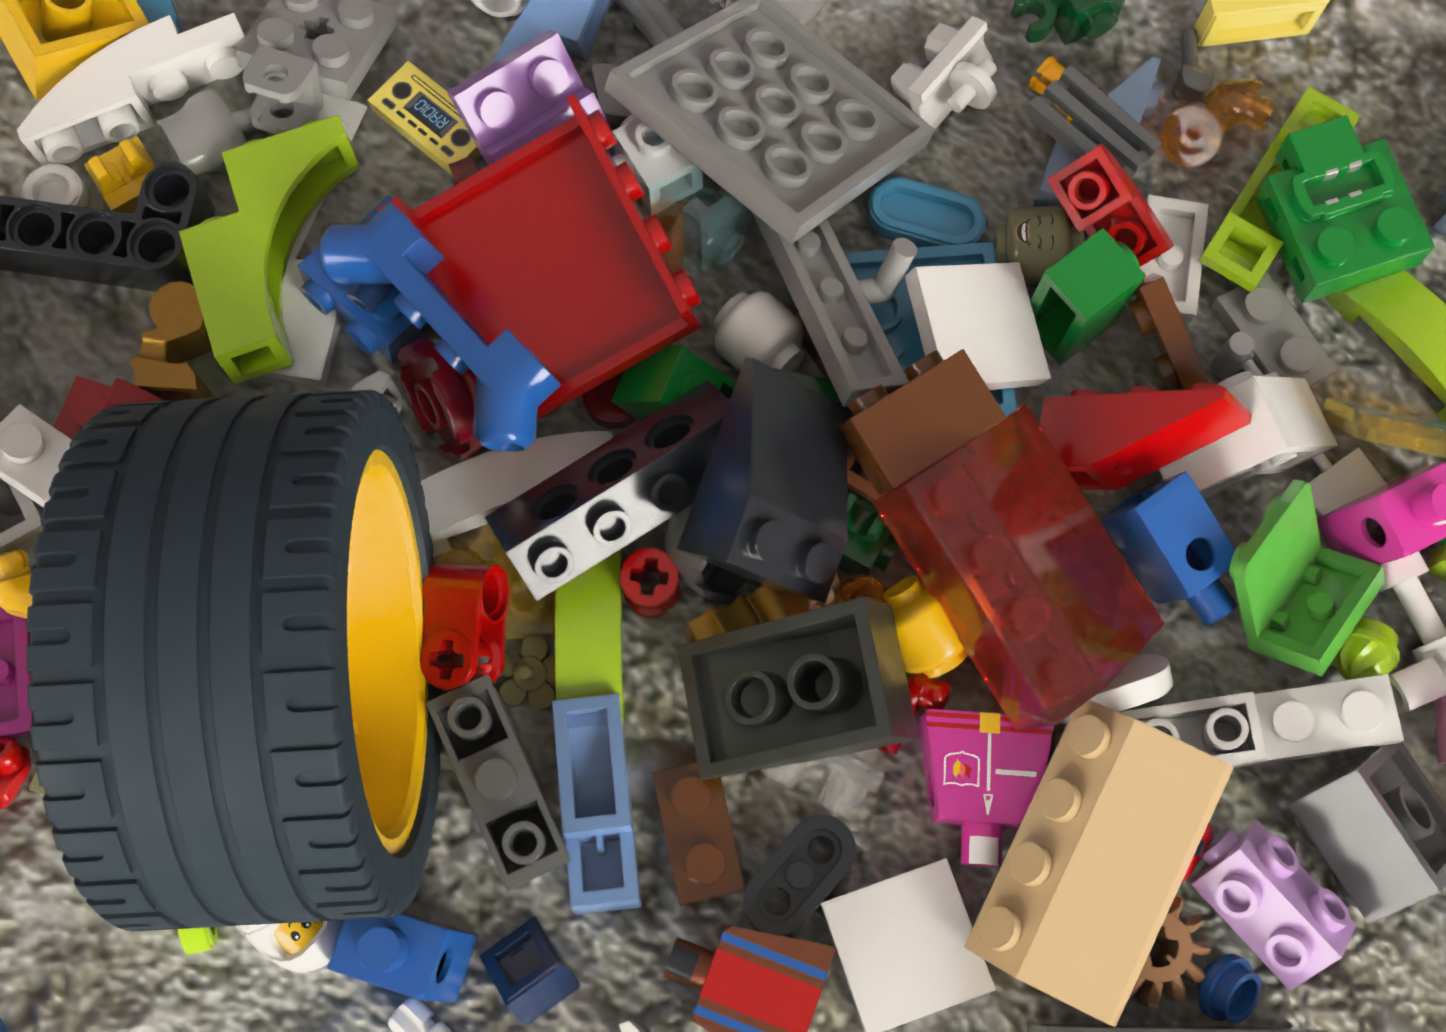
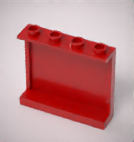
(560, 258)

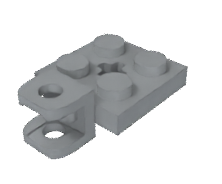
(294, 70)

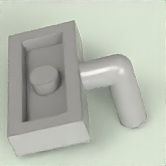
(1270, 333)

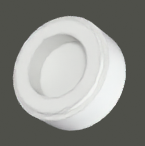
(56, 185)

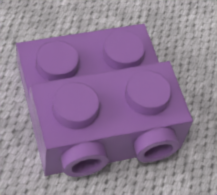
(521, 97)

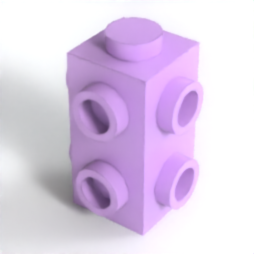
(1274, 903)

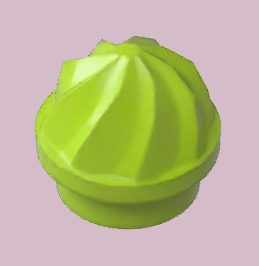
(1368, 651)

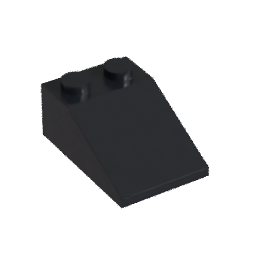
(774, 487)

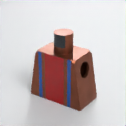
(752, 980)

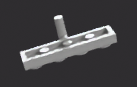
(839, 308)

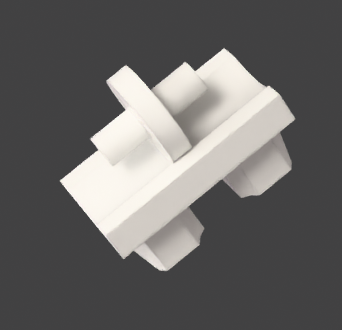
(955, 77)

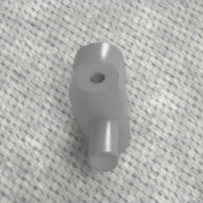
(203, 131)

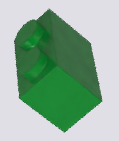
(1084, 294)

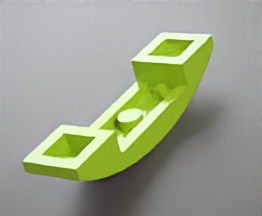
(1243, 242)
(1407, 320)
(590, 633)

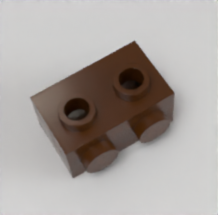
(920, 421)

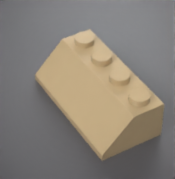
(1098, 860)

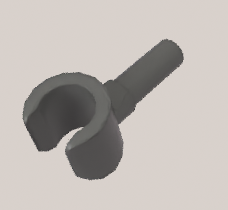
(1191, 81)

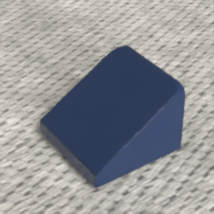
(529, 971)

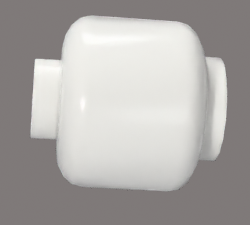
(758, 329)

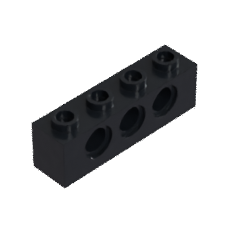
(611, 493)

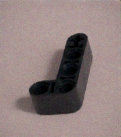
(83, 231)

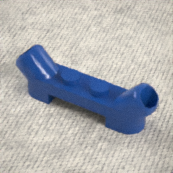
(508, 374)

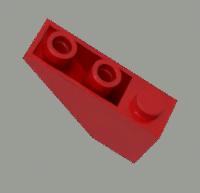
(1131, 434)

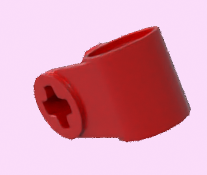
(464, 618)

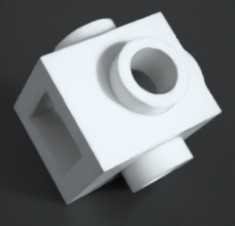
(658, 167)

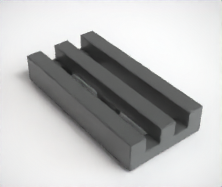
(1099, 120)

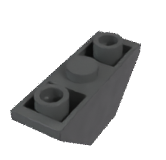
(499, 782)

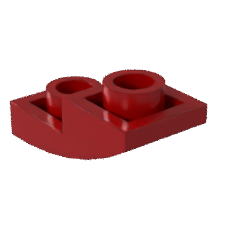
(1101, 196)

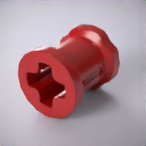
(635, 571)

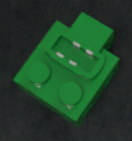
(1340, 211)

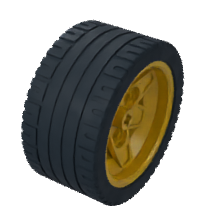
(236, 662)

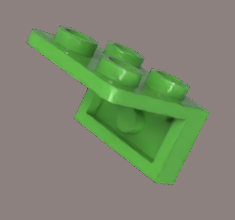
(1295, 594)

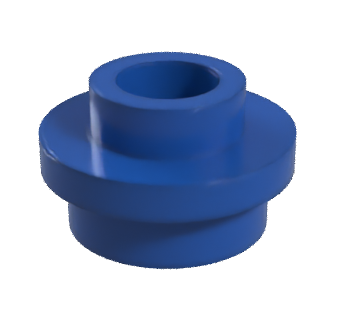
(1229, 989)

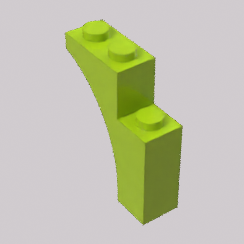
(244, 255)

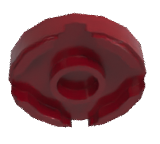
(438, 399)

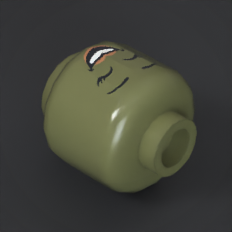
(1036, 239)

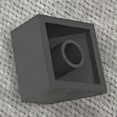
(1377, 830)

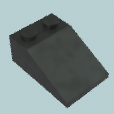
(797, 689)

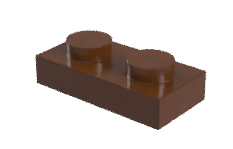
(1158, 314)
(697, 834)

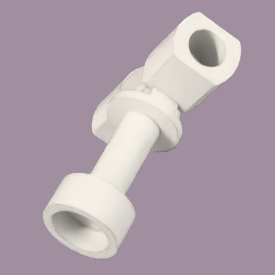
(1426, 678)

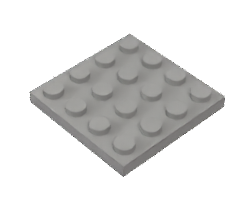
(770, 114)

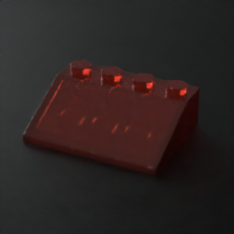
(1022, 570)

